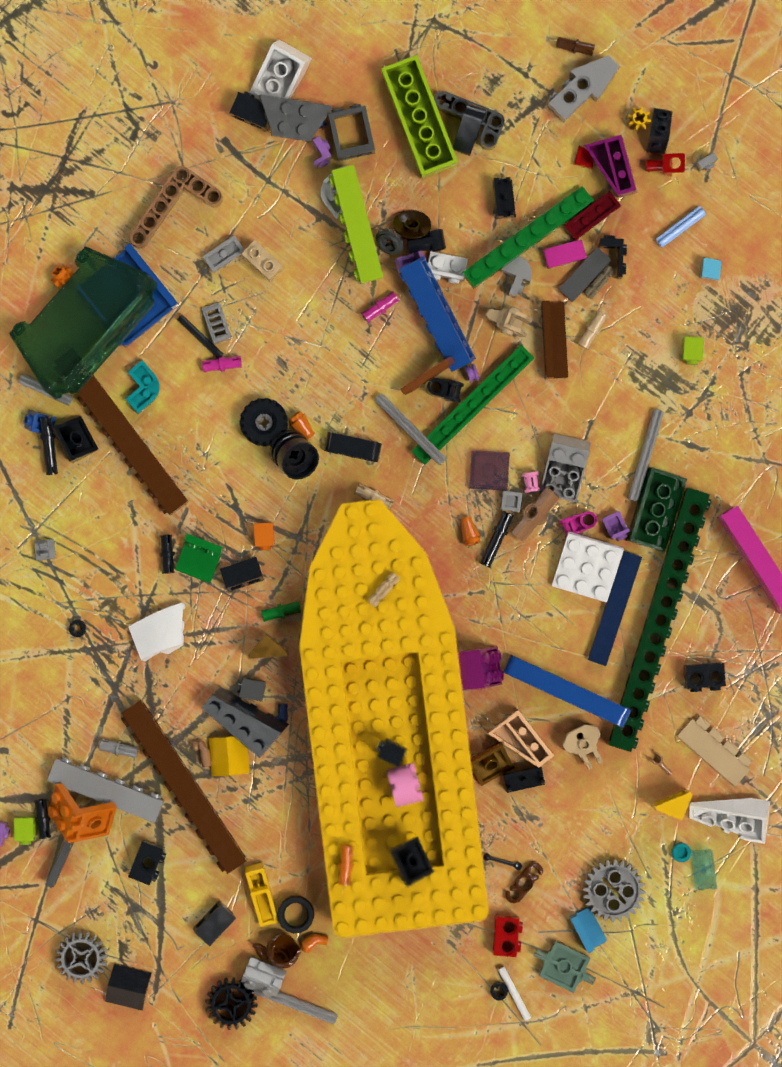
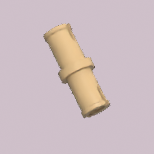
(592, 330)
(370, 494)

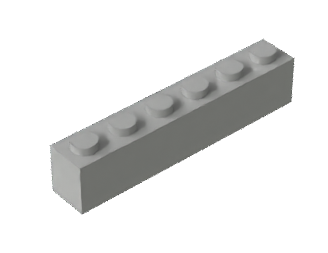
(105, 789)

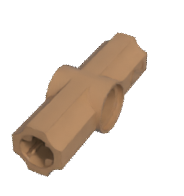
(528, 521)

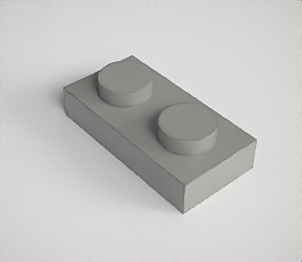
(224, 254)

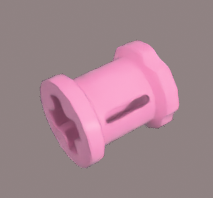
(531, 482)

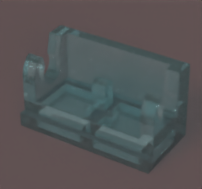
(704, 869)

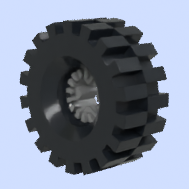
(254, 413)

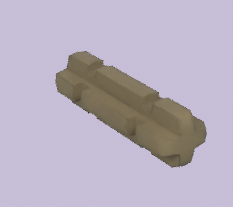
(599, 282)

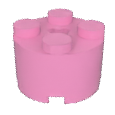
(405, 785)

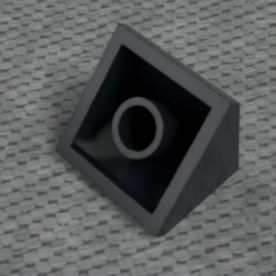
(75, 439)
(411, 861)
(128, 987)

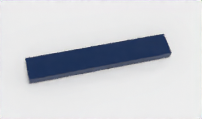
(615, 608)

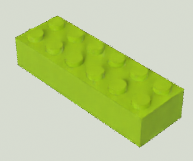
(419, 116)
(357, 224)

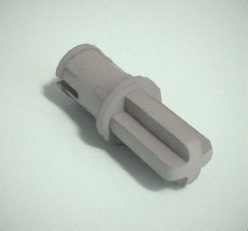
(118, 748)

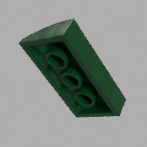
(656, 509)

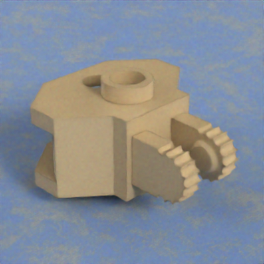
(509, 320)
(585, 744)

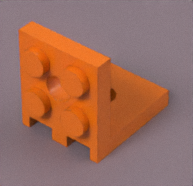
(78, 823)

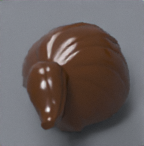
(280, 950)

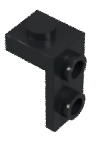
(659, 131)
(610, 242)

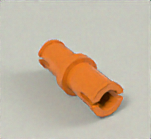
(345, 864)

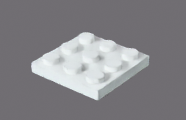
(587, 566)

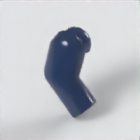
(282, 712)

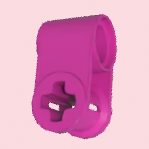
(577, 523)

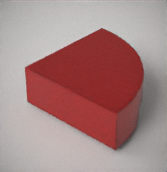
(583, 158)

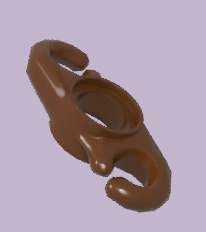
(523, 891)

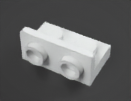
(447, 267)

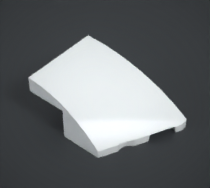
(159, 632)

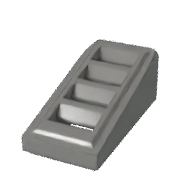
(221, 338)

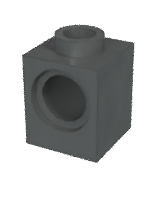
(251, 689)

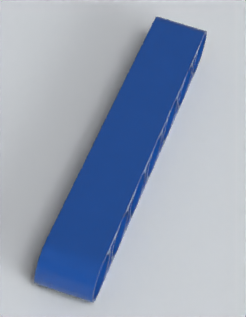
(566, 691)

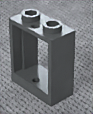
(357, 151)

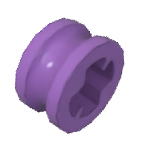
(472, 373)

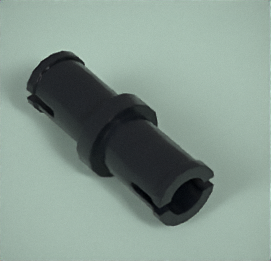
(167, 554)
(42, 818)

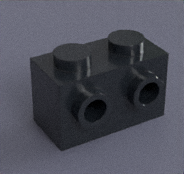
(249, 110)

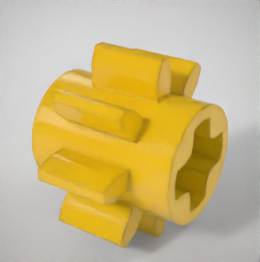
(640, 113)

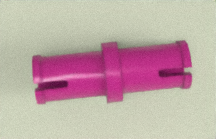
(380, 307)
(221, 364)

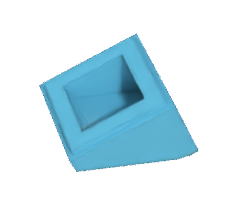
(710, 269)

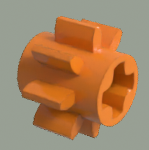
(61, 275)

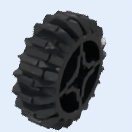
(239, 1001)

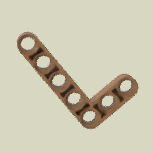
(170, 201)

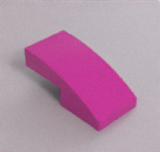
(564, 254)

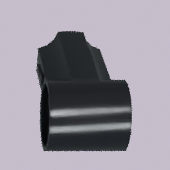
(432, 241)

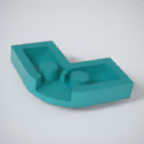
(148, 388)

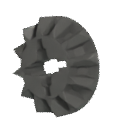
(390, 248)

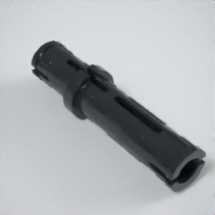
(48, 445)
(496, 539)

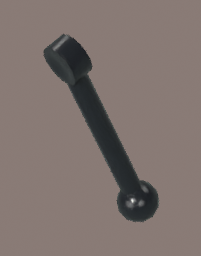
(518, 866)

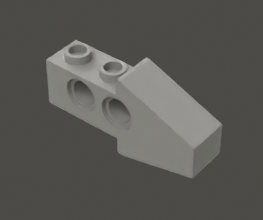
(596, 76)

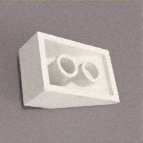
(280, 71)

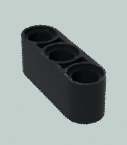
(469, 129)
(352, 447)

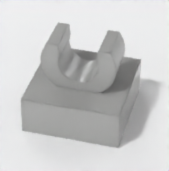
(45, 549)

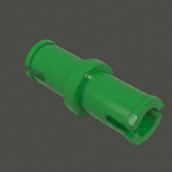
(281, 611)

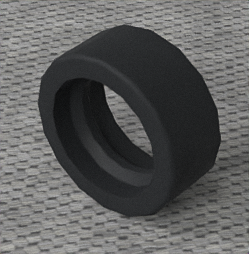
(281, 914)

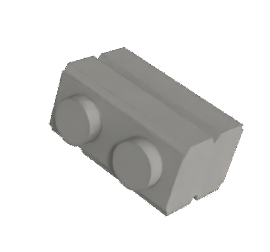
(263, 977)

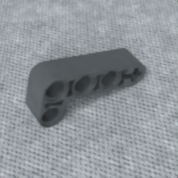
(488, 128)

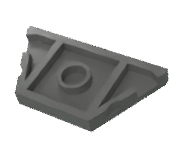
(293, 117)

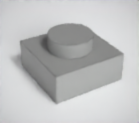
(707, 163)
(511, 501)

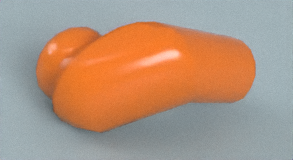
(313, 939)

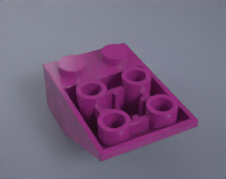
(480, 668)

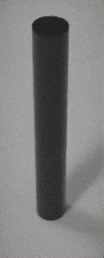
(202, 338)

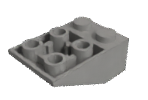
(565, 466)

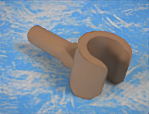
(659, 761)

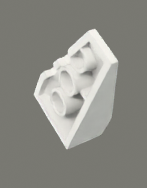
(741, 816)

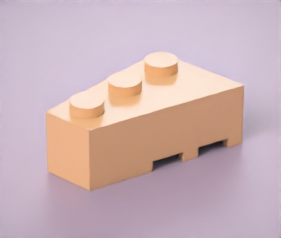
(522, 738)

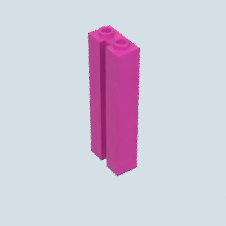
(754, 554)

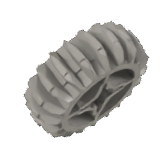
(87, 964)

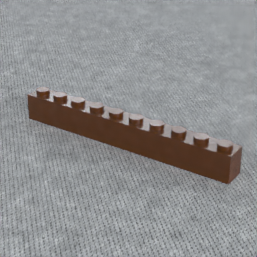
(132, 446)
(184, 786)

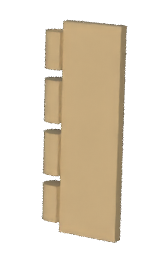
(709, 747)

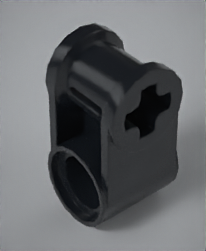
(446, 389)

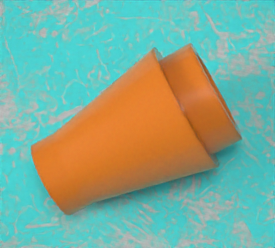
(301, 424)
(469, 532)

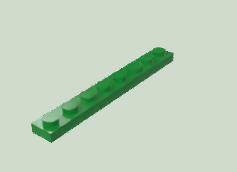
(527, 237)
(476, 401)

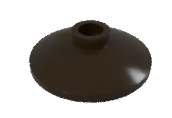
(412, 224)

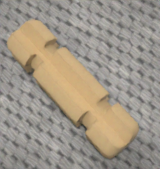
(384, 588)

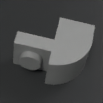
(521, 272)

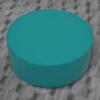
(681, 852)

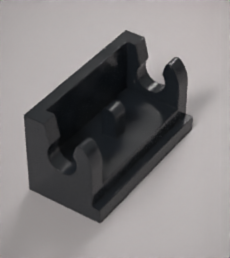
(504, 198)
(242, 574)
(524, 779)
(214, 923)

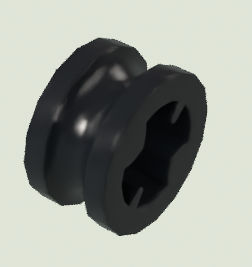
(83, 627)
(493, 993)

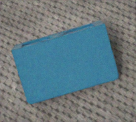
(588, 929)

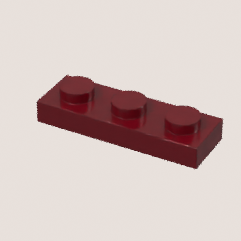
(592, 215)

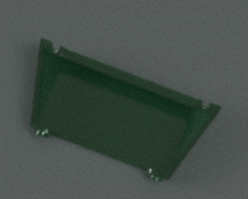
(84, 322)

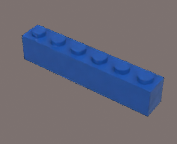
(437, 313)

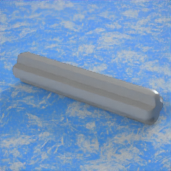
(35, 385)

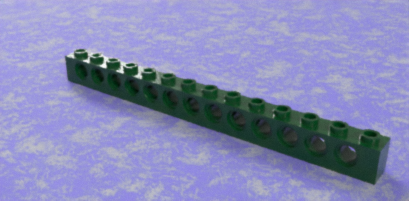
(702, 501)

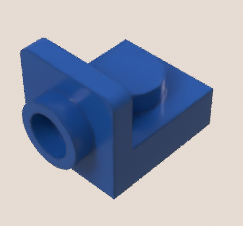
(32, 421)

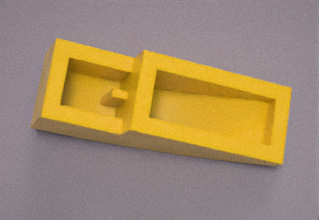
(261, 894)

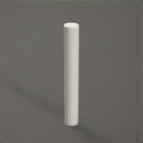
(514, 993)

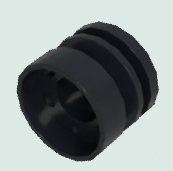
(294, 454)

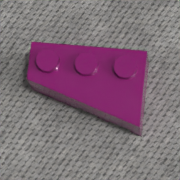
(614, 163)

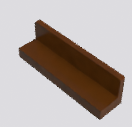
(554, 340)

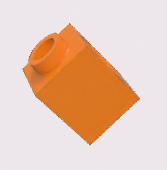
(264, 536)

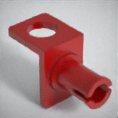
(666, 164)

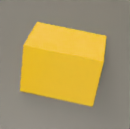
(228, 756)
(675, 804)

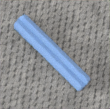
(680, 226)

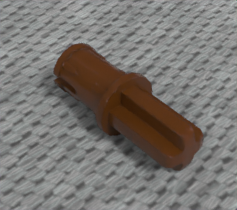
(575, 46)

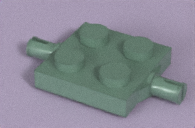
(564, 966)

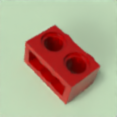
(501, 936)

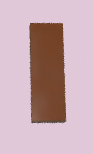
(427, 376)

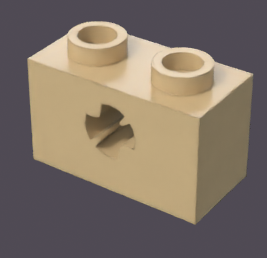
(262, 261)

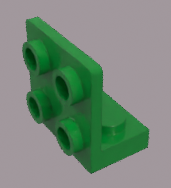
(199, 558)

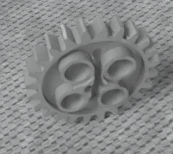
(626, 878)

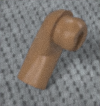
(204, 752)

